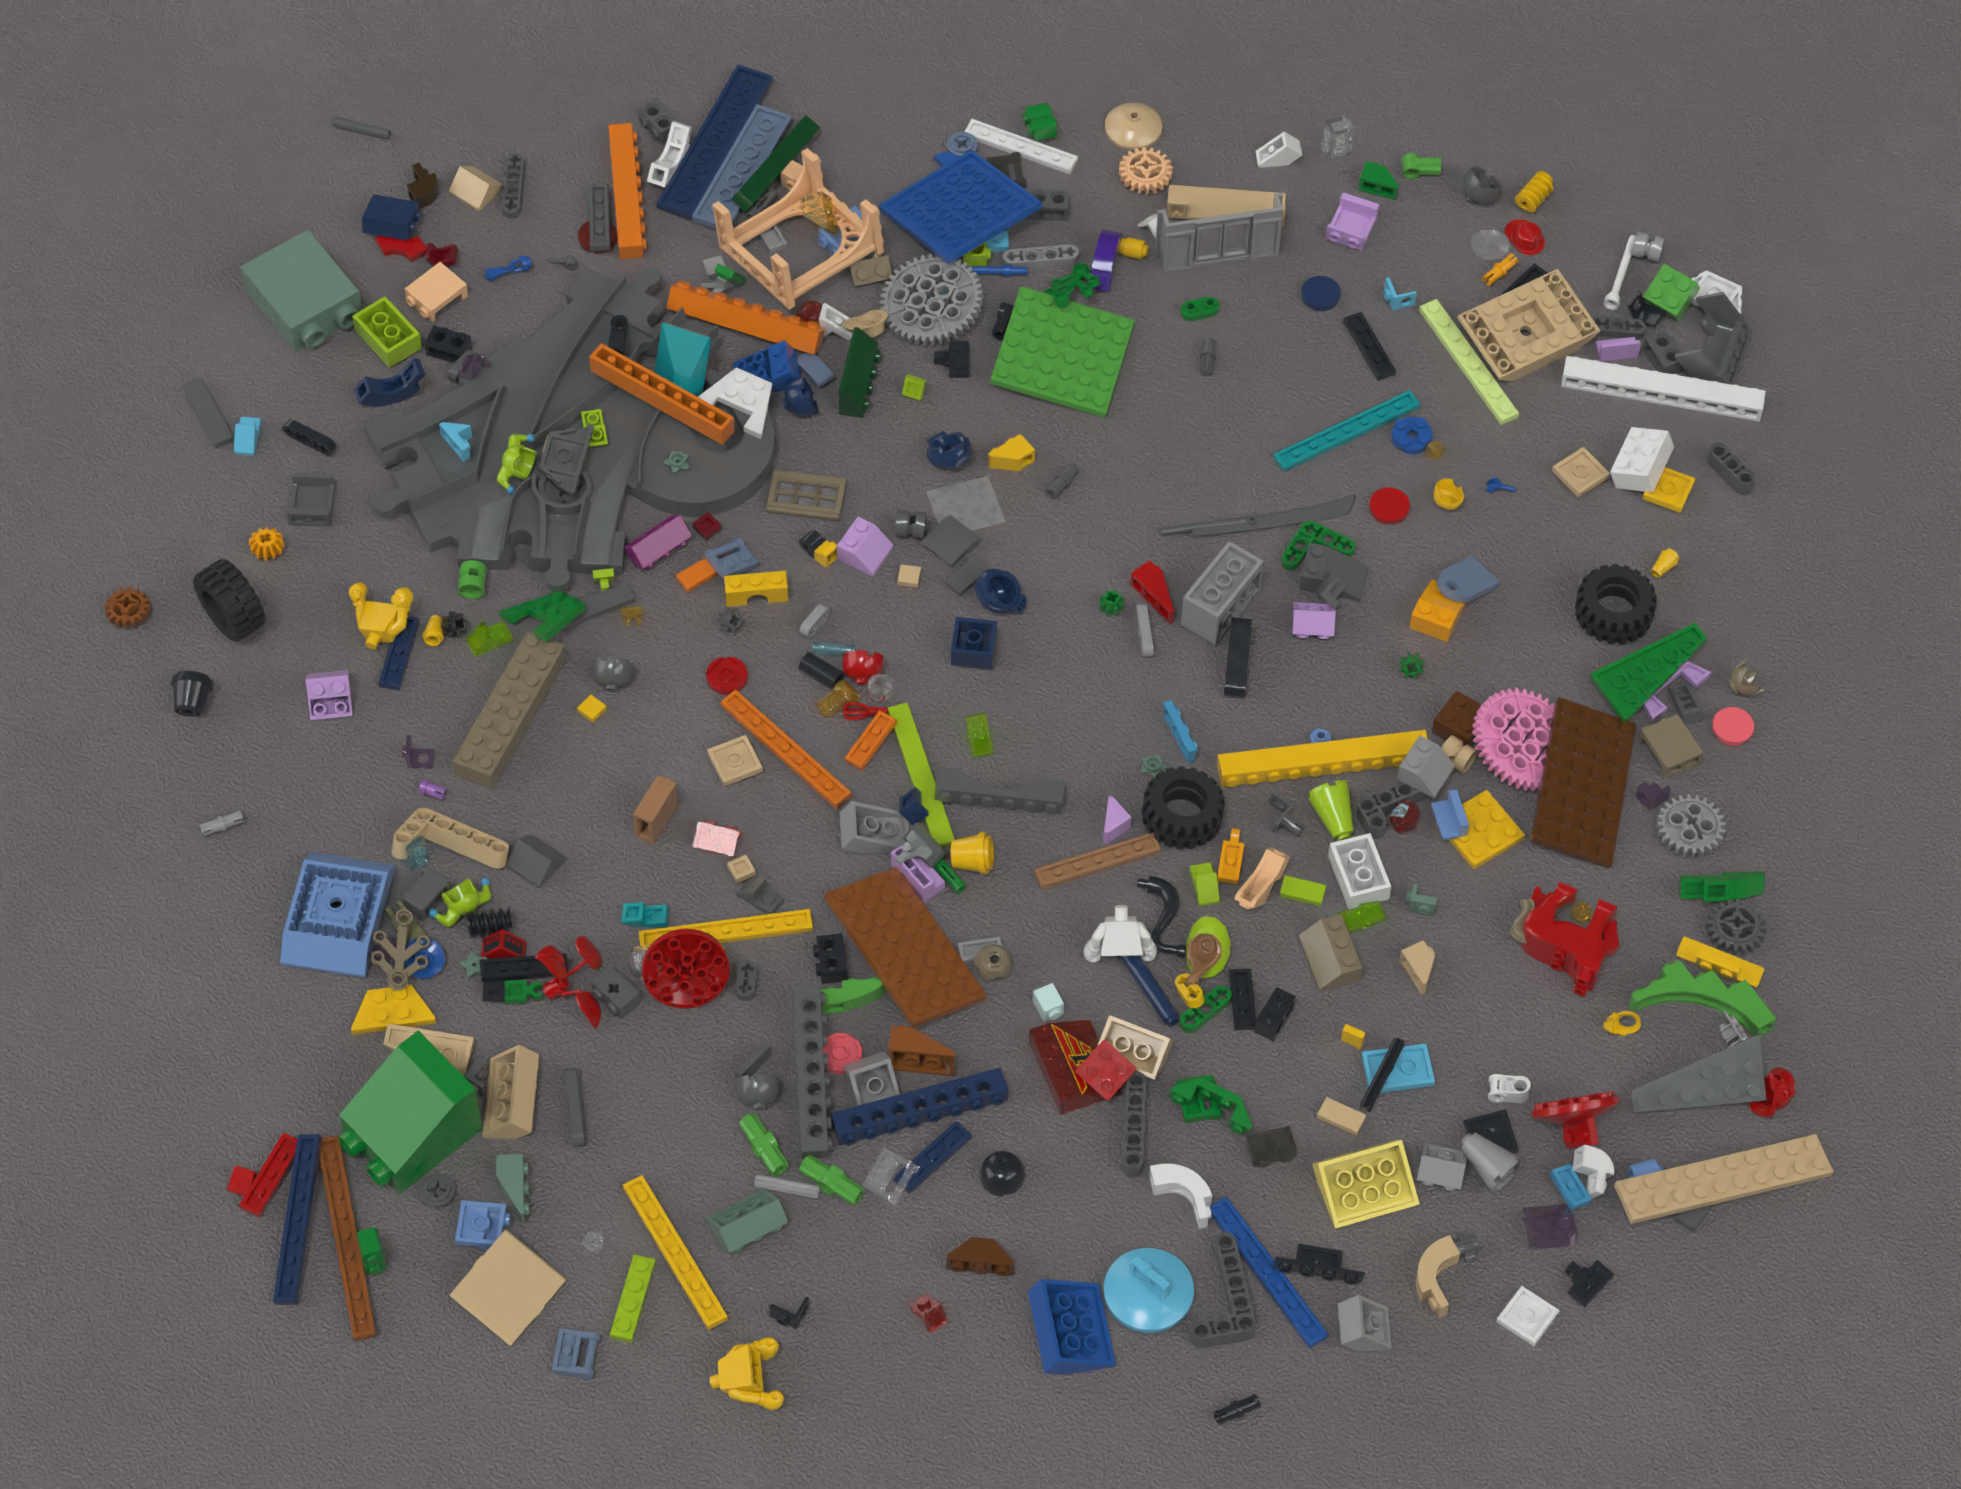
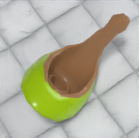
(1207, 949)

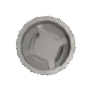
(1648, 246)

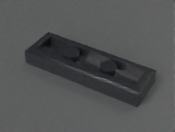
(1242, 999)

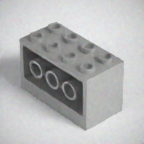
(1222, 592)

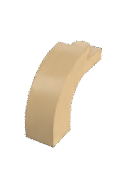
(1435, 1259)

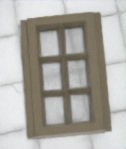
(806, 495)

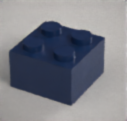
(973, 643)

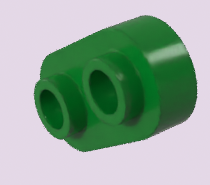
(1202, 308)

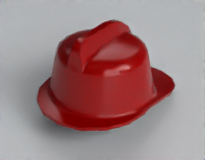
(1525, 236)

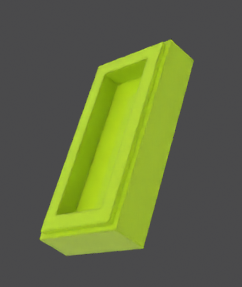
(1302, 890)

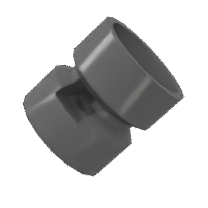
(905, 519)

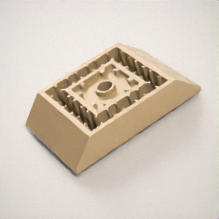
(1542, 307)

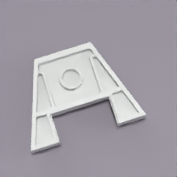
(743, 393)

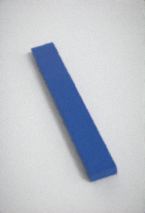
(1273, 1280)

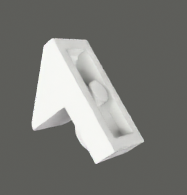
(832, 321)

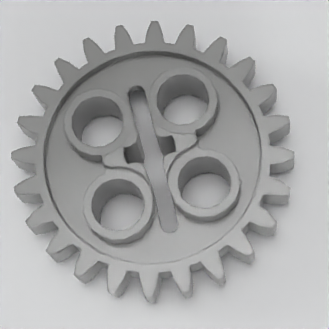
(1690, 826)

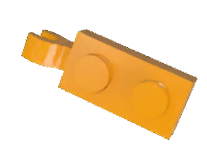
(1231, 859)

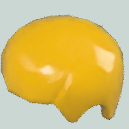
(1447, 494)

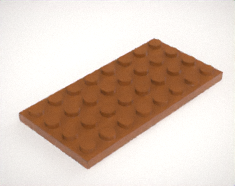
(905, 947)

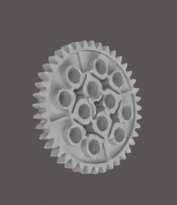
(942, 325)

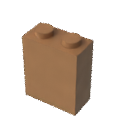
(655, 809)

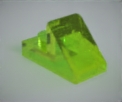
(488, 638)
(978, 734)

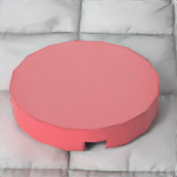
(1733, 726)
(841, 1051)

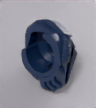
(947, 457)
(1000, 592)

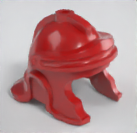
(1779, 1092)

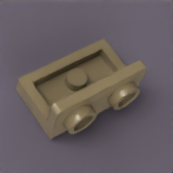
(870, 270)

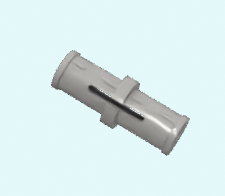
(221, 823)

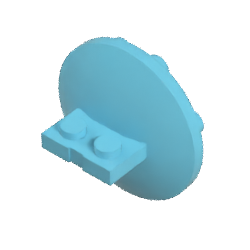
(1148, 1290)

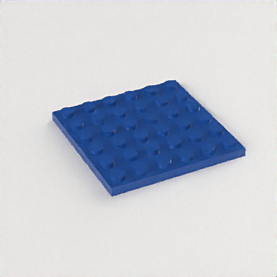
(960, 206)

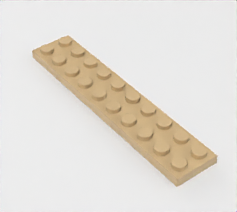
(1723, 1178)

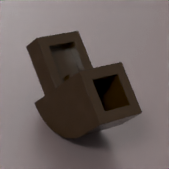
(424, 188)

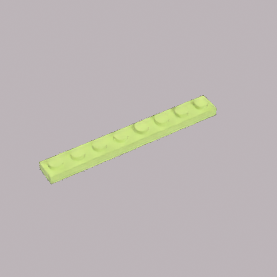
(1469, 362)

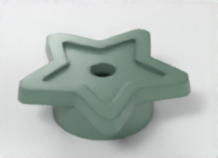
(677, 456)
(1152, 760)
(467, 964)

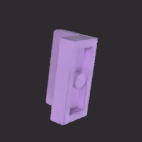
(1617, 349)

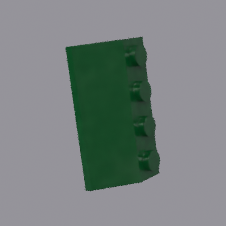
(858, 374)

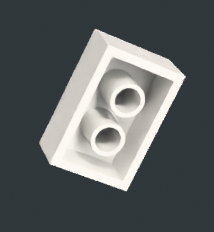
(1642, 459)
(1359, 870)

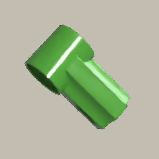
(1415, 166)

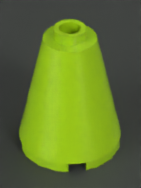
(1334, 808)

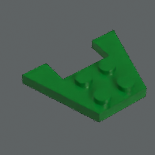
(553, 610)

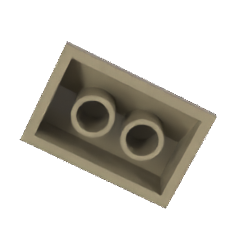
(1331, 953)

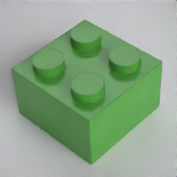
(1671, 292)

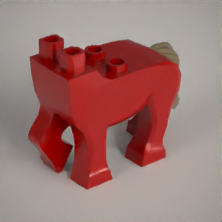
(1563, 943)

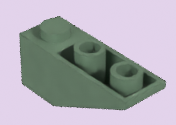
(511, 1180)

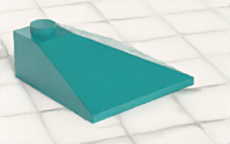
(683, 357)

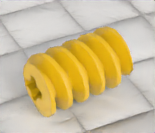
(1535, 192)

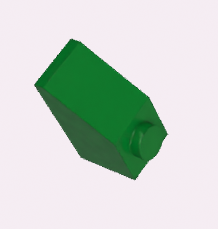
(1378, 181)

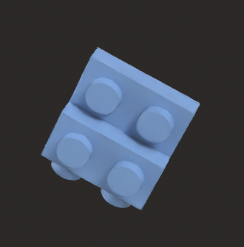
(481, 1223)

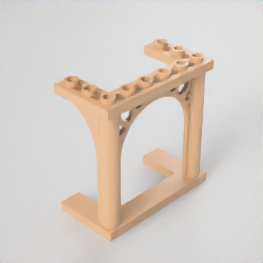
(779, 282)

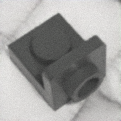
(477, 1075)

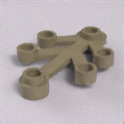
(399, 953)

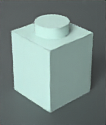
(1048, 1002)

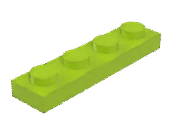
(632, 1298)

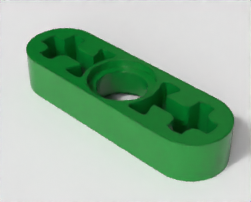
(1203, 1018)

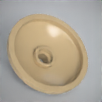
(1133, 126)

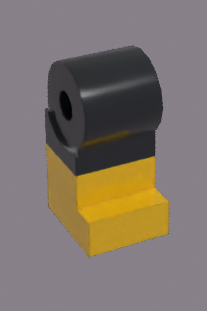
(819, 548)

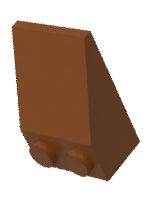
(919, 1053)

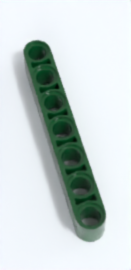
(775, 163)

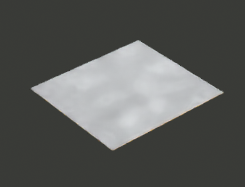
(969, 502)

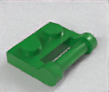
(1195, 1108)

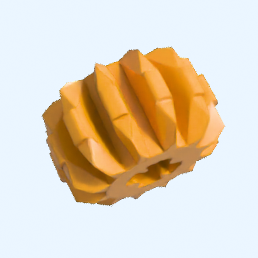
(266, 543)

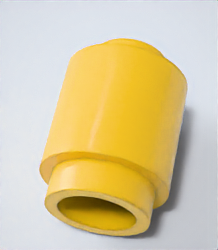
(1133, 248)

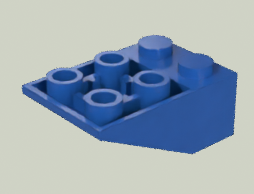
(774, 364)

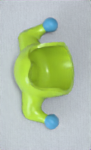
(516, 461)
(462, 899)

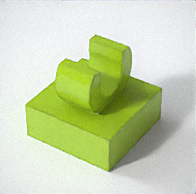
(914, 387)
(603, 577)

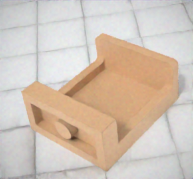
(435, 291)

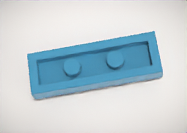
(1180, 731)

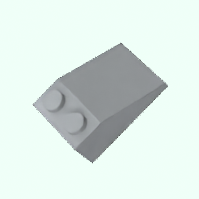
(871, 828)

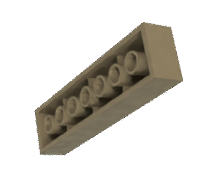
(509, 710)

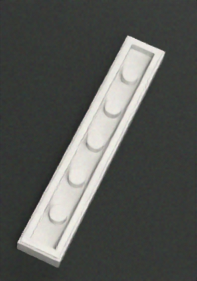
(1028, 148)

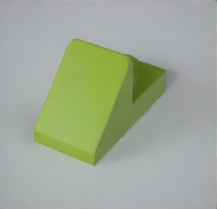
(1205, 884)

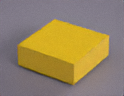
(591, 708)
(1353, 1036)

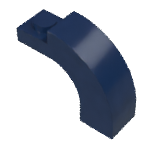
(390, 390)

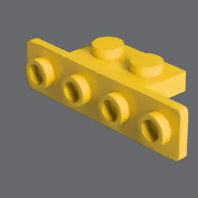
(1721, 962)

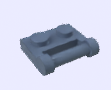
(733, 564)
(568, 1352)

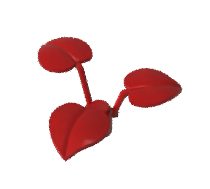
(555, 961)

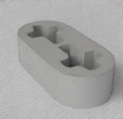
(815, 620)

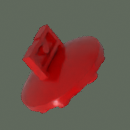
(685, 968)
(1577, 1116)

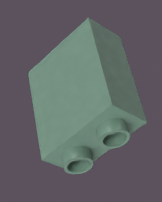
(301, 291)

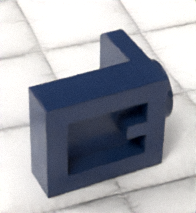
(911, 807)

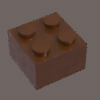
(1457, 719)

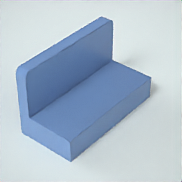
(1450, 816)

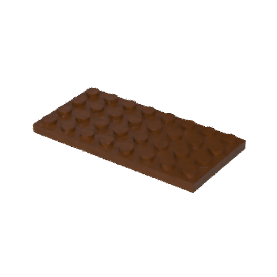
(1583, 782)

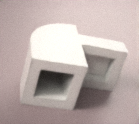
(1596, 1165)

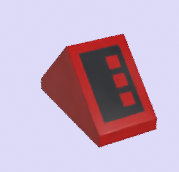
(503, 945)

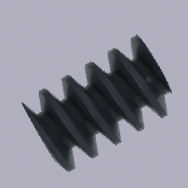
(489, 922)

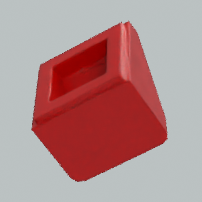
(240, 1180)

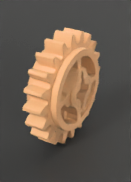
(1145, 170)

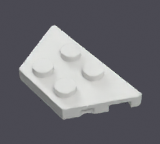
(1712, 283)

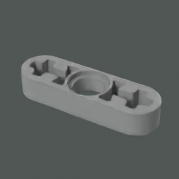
(1144, 630)

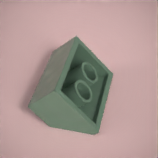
(747, 1220)

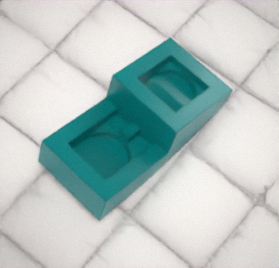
(640, 915)

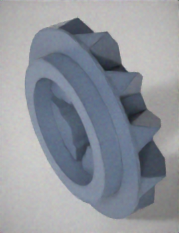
(961, 138)

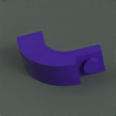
(1105, 257)

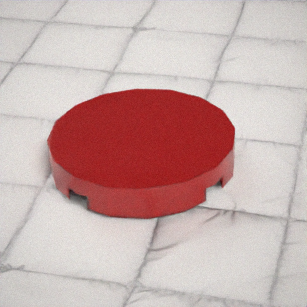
(1389, 505)
(726, 675)

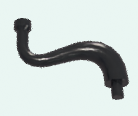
(1171, 902)

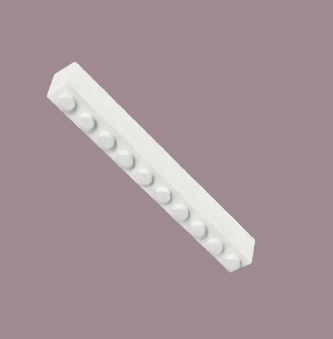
(1663, 388)

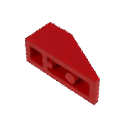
(1151, 585)

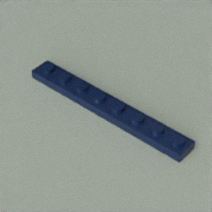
(297, 1219)

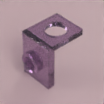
(412, 753)

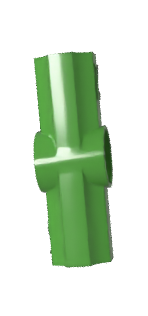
(763, 1144)
(831, 1180)

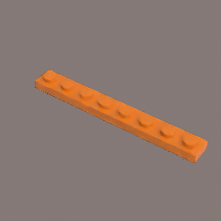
(785, 749)

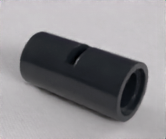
(820, 670)

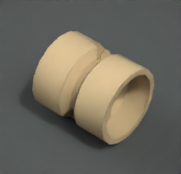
(1460, 755)

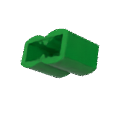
(1040, 121)
(371, 1251)

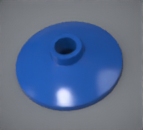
(435, 957)

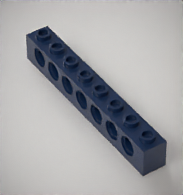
(926, 1097)

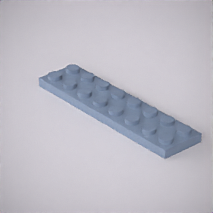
(752, 147)

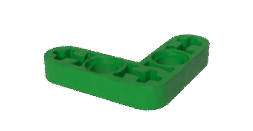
(1306, 538)

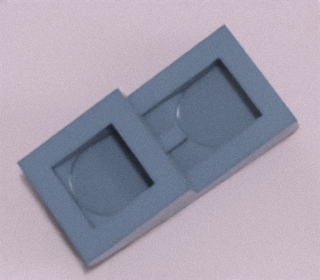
(815, 369)

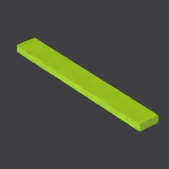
(921, 773)

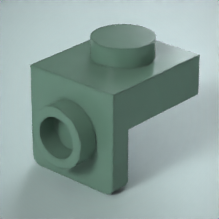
(1420, 903)

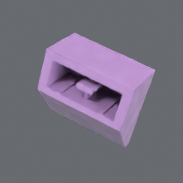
(329, 694)

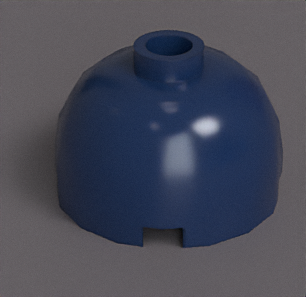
(799, 398)

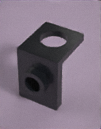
(1648, 314)
(494, 991)
(787, 1318)

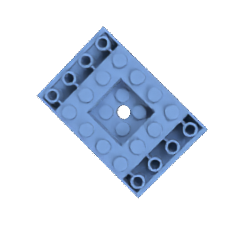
(335, 937)

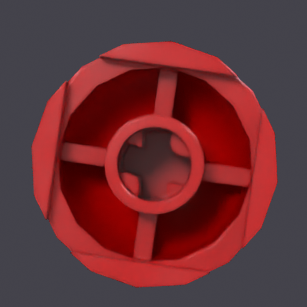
(862, 666)

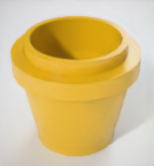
(973, 853)

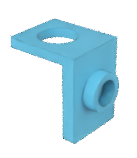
(1394, 299)

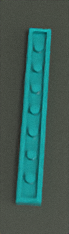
(1346, 431)

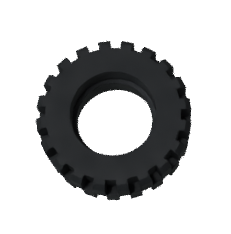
(1621, 583)
(229, 600)
(1190, 786)

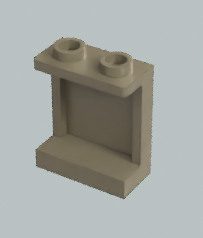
(1672, 745)

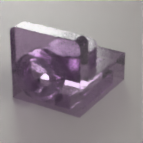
(471, 365)

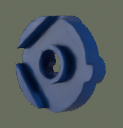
(1412, 425)

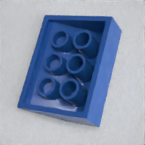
(1070, 1326)

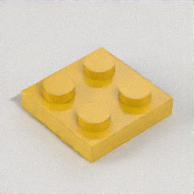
(1671, 490)

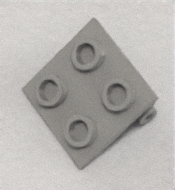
(1733, 1032)

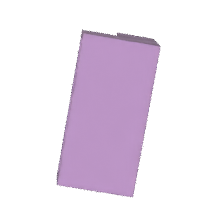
(922, 878)

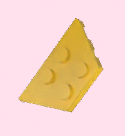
(391, 1007)

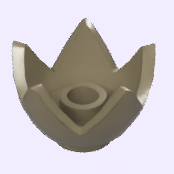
(1743, 679)
(993, 970)

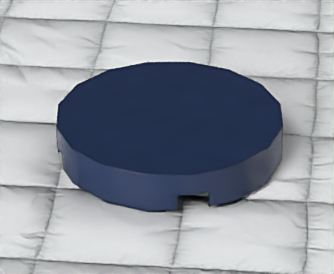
(1320, 293)

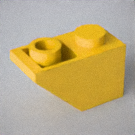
(1012, 455)

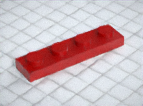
(270, 1176)

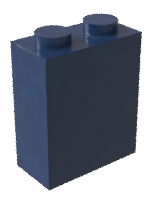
(391, 217)

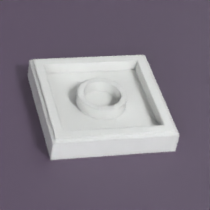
(1527, 1316)

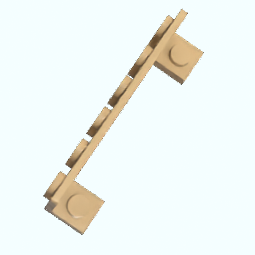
(1206, 202)

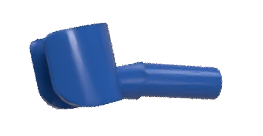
(1494, 484)

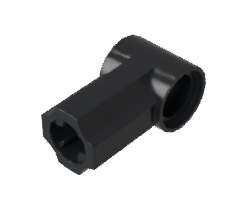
(1003, 317)
(619, 336)

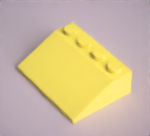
(1366, 1183)

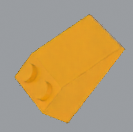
(1435, 613)

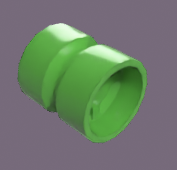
(472, 579)

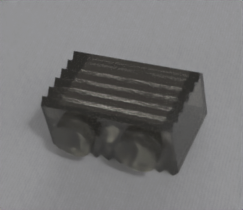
(1271, 1146)

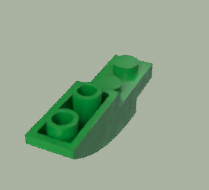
(1722, 887)

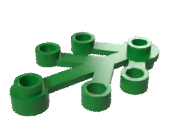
(1079, 272)

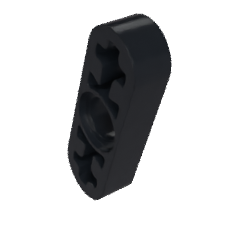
(309, 437)

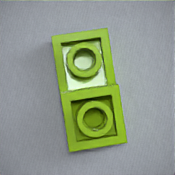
(599, 435)

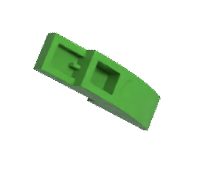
(851, 995)

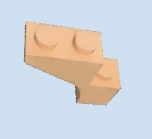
(1259, 884)

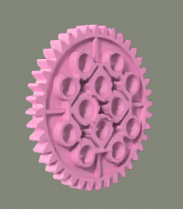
(1507, 756)

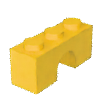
(769, 584)

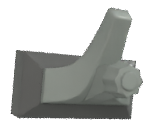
(921, 844)

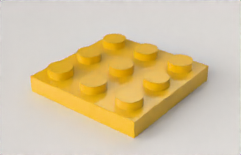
(1489, 831)

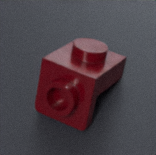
(446, 255)

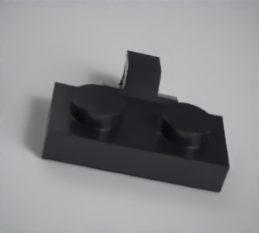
(955, 358)
(1587, 1281)

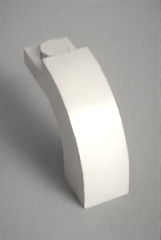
(674, 151)
(1186, 1182)

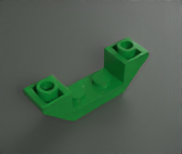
(1239, 1119)

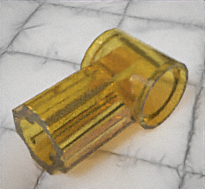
(834, 701)

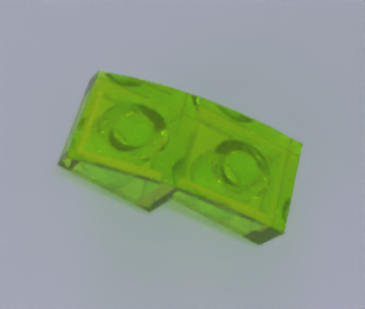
(1364, 916)

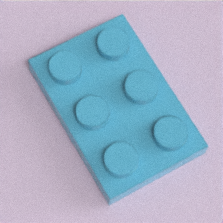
(1409, 1072)

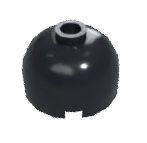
(1002, 1173)

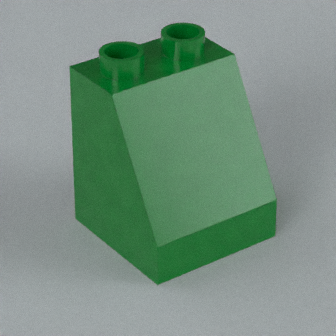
(410, 1114)

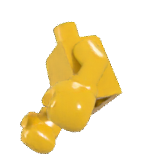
(380, 620)
(742, 1374)

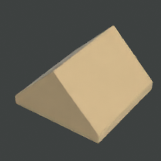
(474, 187)

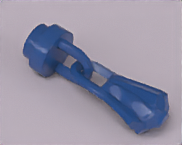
(494, 273)

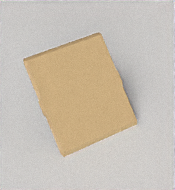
(508, 1287)

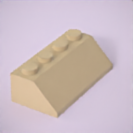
(511, 1094)

